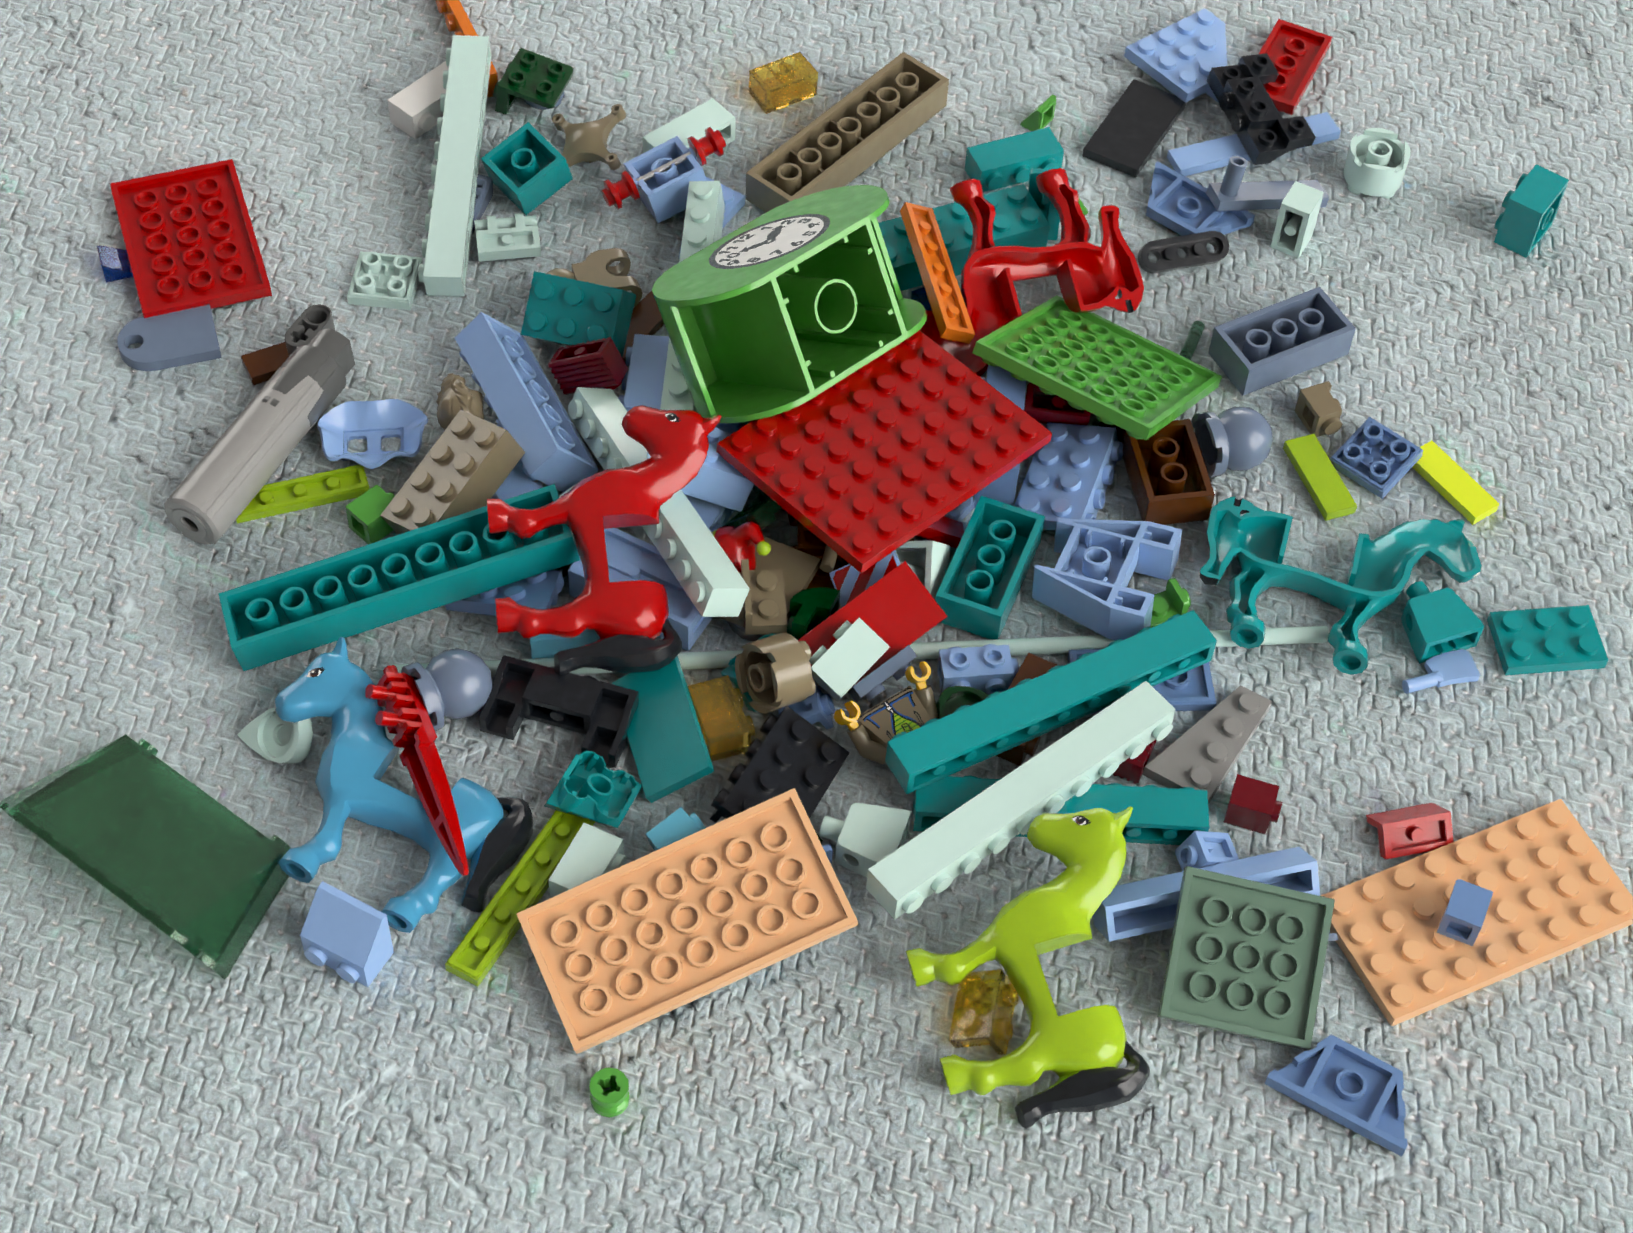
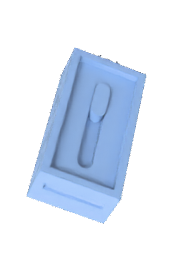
(637, 560)

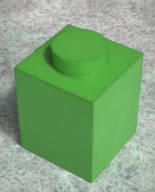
(365, 513)

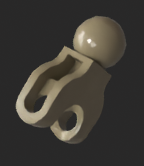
(597, 270)

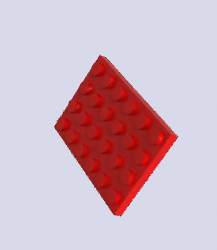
(190, 239)

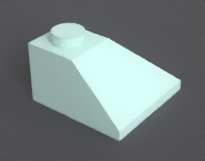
(927, 560)

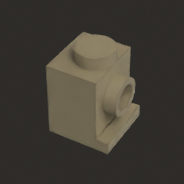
(1319, 409)

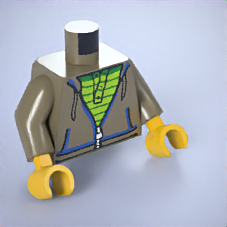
(897, 714)

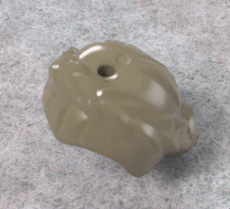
(456, 397)

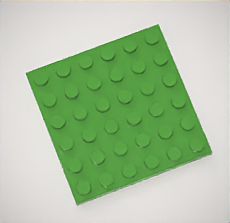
(1098, 367)

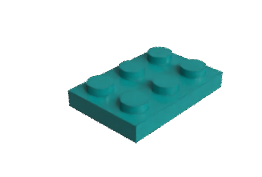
(1547, 640)

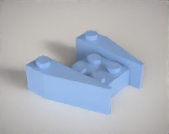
(1097, 567)

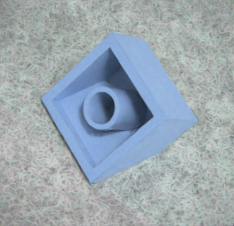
(346, 935)

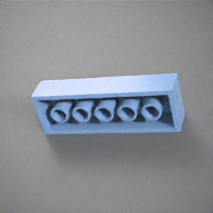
(525, 403)

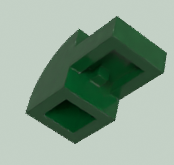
(810, 609)

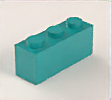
(1012, 158)

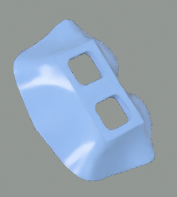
(371, 422)

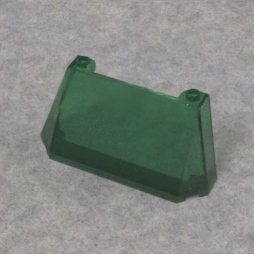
(158, 846)

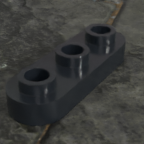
(1195, 249)

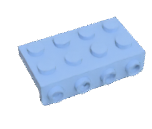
(1071, 473)

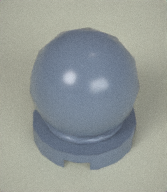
(1233, 439)
(452, 685)

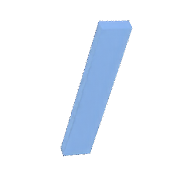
(1217, 152)

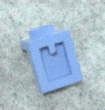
(1205, 849)

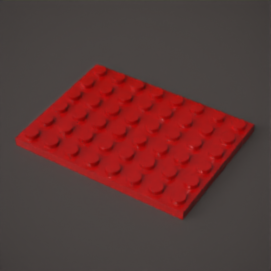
(886, 449)

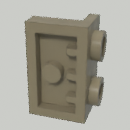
(765, 604)

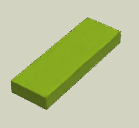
(1319, 477)

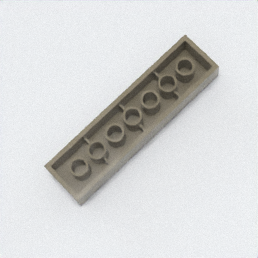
(850, 134)

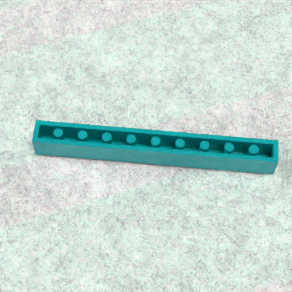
(1048, 701)

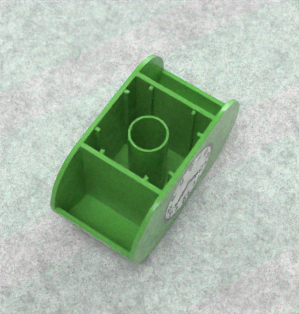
(786, 305)

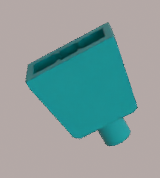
(1438, 622)

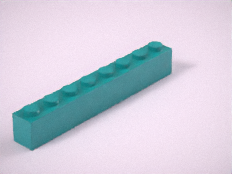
(1157, 814)

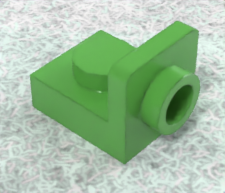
(1169, 603)

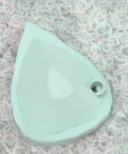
(278, 739)

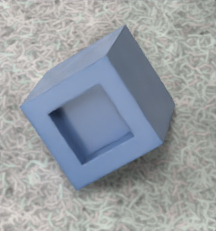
(1465, 912)

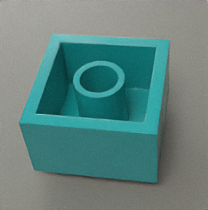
(527, 168)
(1530, 210)

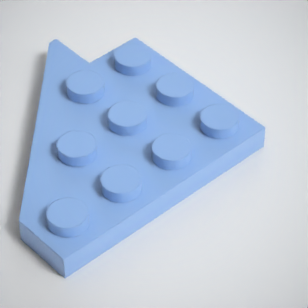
(1183, 54)

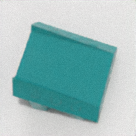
(594, 790)

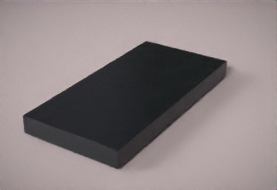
(1134, 128)

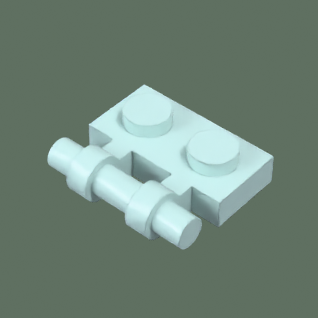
(507, 237)

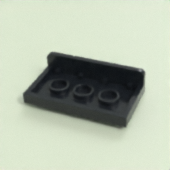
(785, 758)

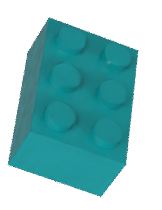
(576, 311)

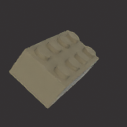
(455, 474)

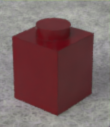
(1253, 804)

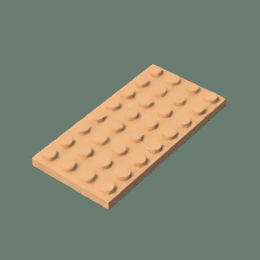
(1545, 901)
(686, 920)

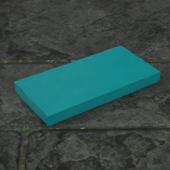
(665, 732)

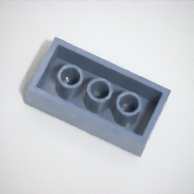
(1281, 340)

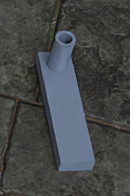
(1260, 195)

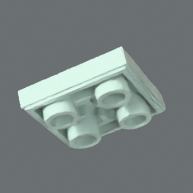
(384, 280)

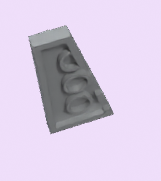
(1212, 745)

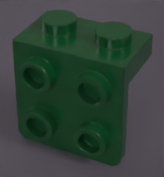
(532, 79)

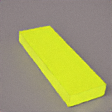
(1454, 484)

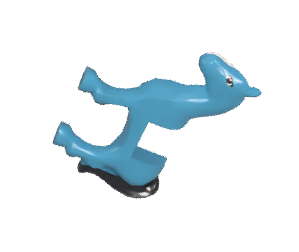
(352, 788)

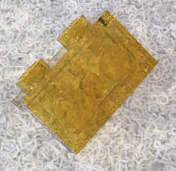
(984, 1011)

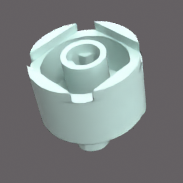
(1376, 163)

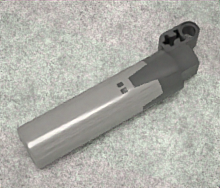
(265, 430)

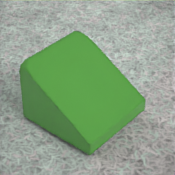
(1041, 115)

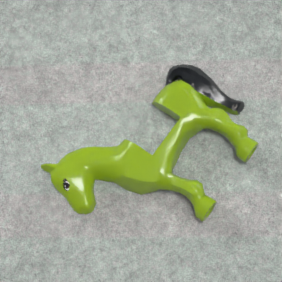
(1076, 1046)

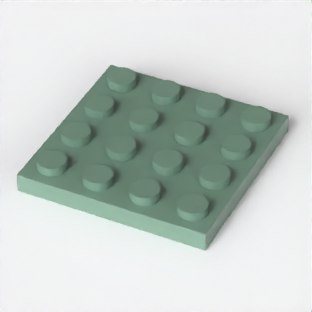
(1246, 958)

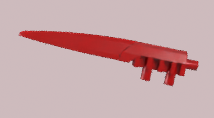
(414, 732)

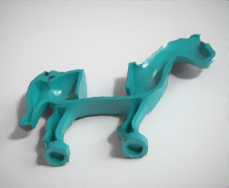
(1374, 579)

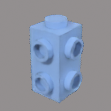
(982, 668)

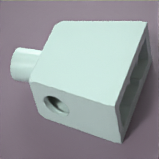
(866, 835)

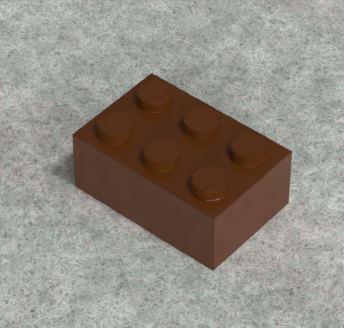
(1169, 475)

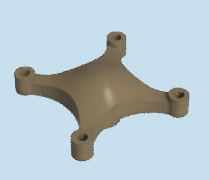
(589, 139)

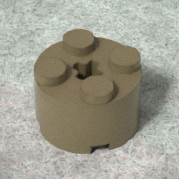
(775, 672)

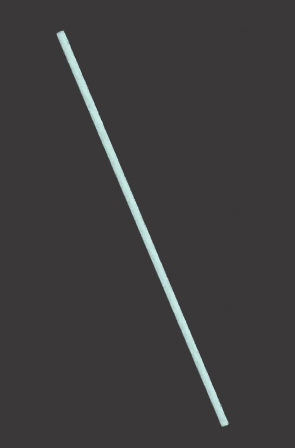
(1017, 647)

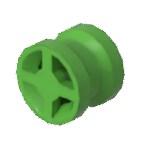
(613, 1101)

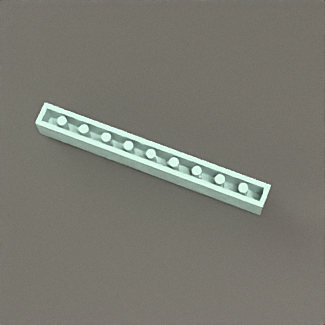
(457, 167)
(701, 228)
(681, 534)
(1012, 803)

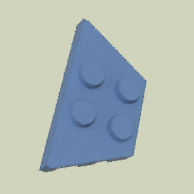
(1186, 206)
(534, 592)
(1348, 1089)

